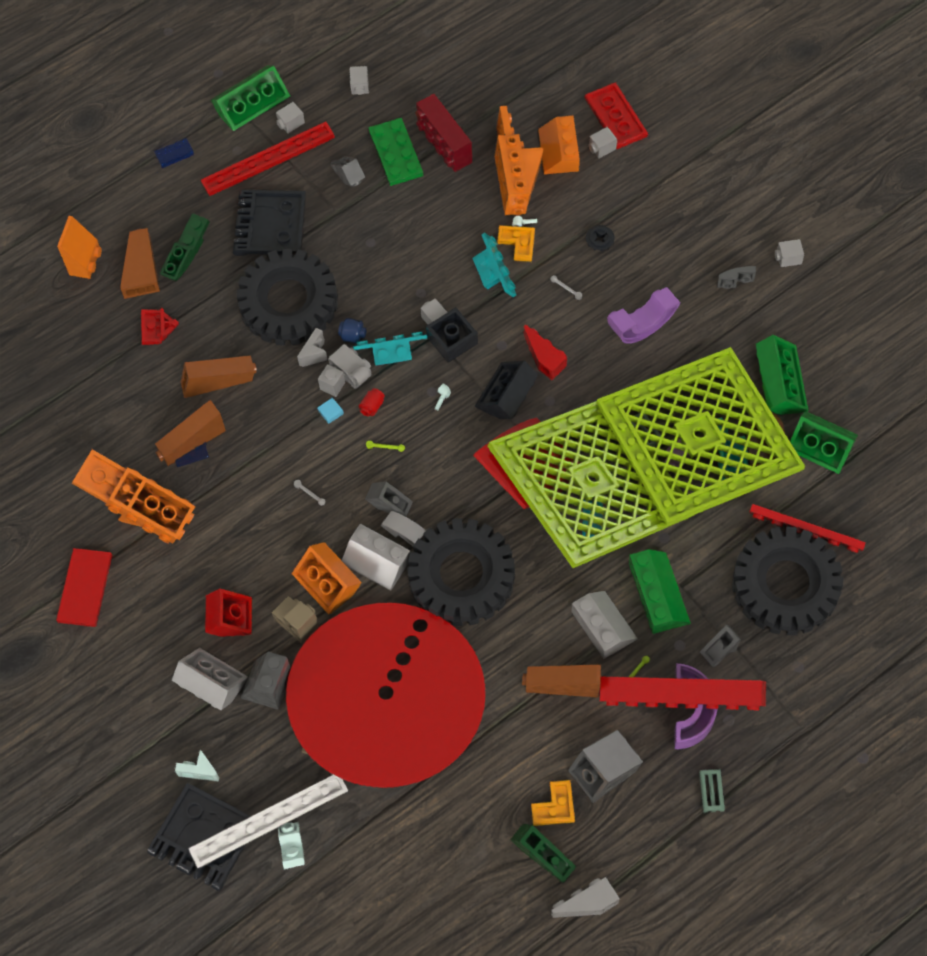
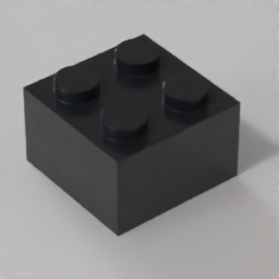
(452, 335)

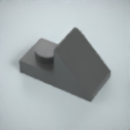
(722, 644)

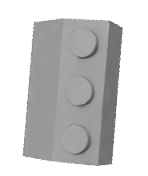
(376, 557)
(603, 623)
(209, 678)

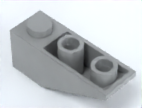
(591, 901)

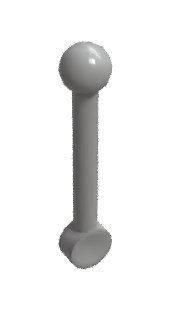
(578, 295)
(297, 483)

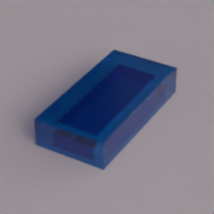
(174, 153)

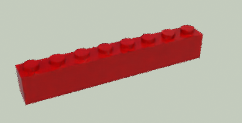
(683, 691)

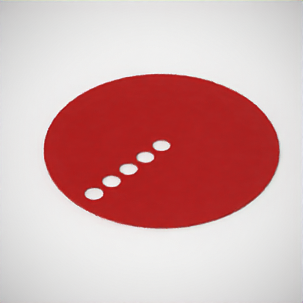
(378, 740)

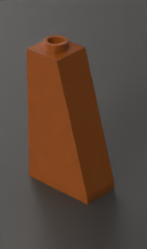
(139, 268)
(216, 374)
(192, 432)
(563, 680)

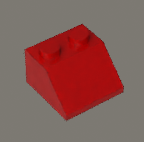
(228, 614)

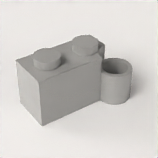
(355, 369)

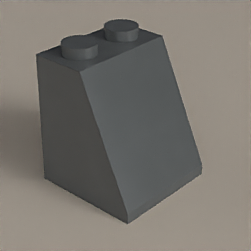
(267, 680)
(604, 765)

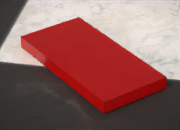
(616, 113)
(84, 587)

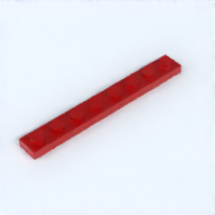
(267, 158)

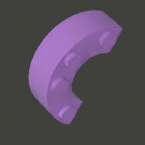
(646, 319)
(700, 723)

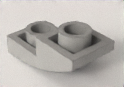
(403, 526)

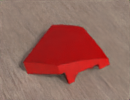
(156, 326)

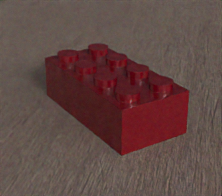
(444, 133)

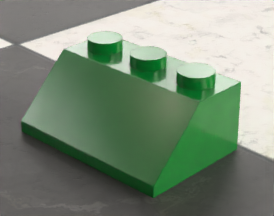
(822, 442)

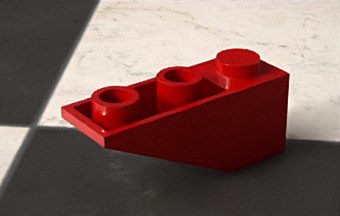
(546, 357)

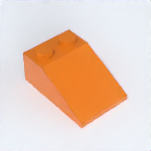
(78, 249)

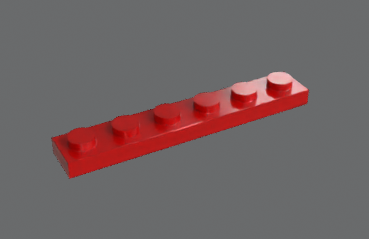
(833, 537)

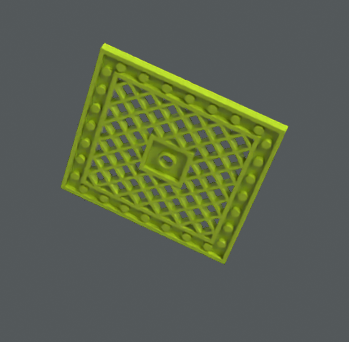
(723, 366)
(575, 547)

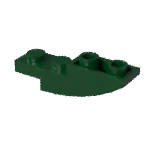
(186, 248)

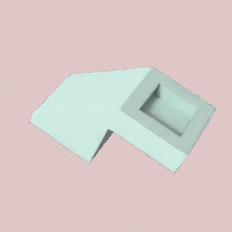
(291, 845)

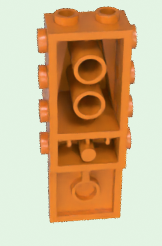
(515, 166)
(135, 497)

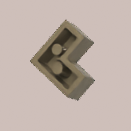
(296, 618)

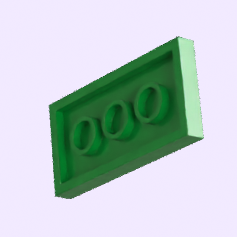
(395, 151)

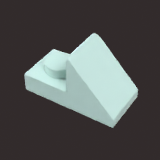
(202, 770)

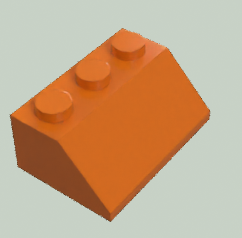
(559, 146)
(326, 577)

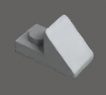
(312, 351)

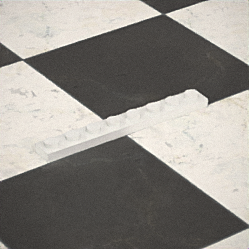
(267, 820)

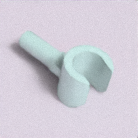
(518, 221)
(445, 393)

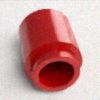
(371, 402)

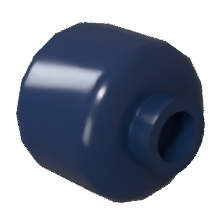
(352, 330)

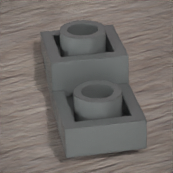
(731, 277)

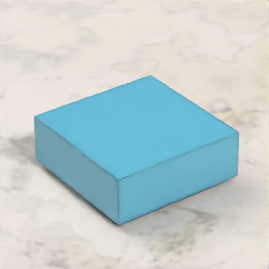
(330, 410)

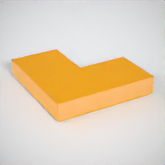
(520, 237)
(558, 810)

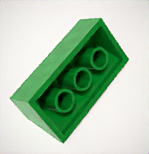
(250, 97)
(781, 376)
(658, 590)

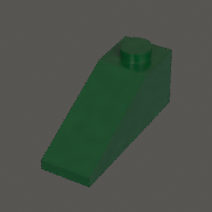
(543, 852)

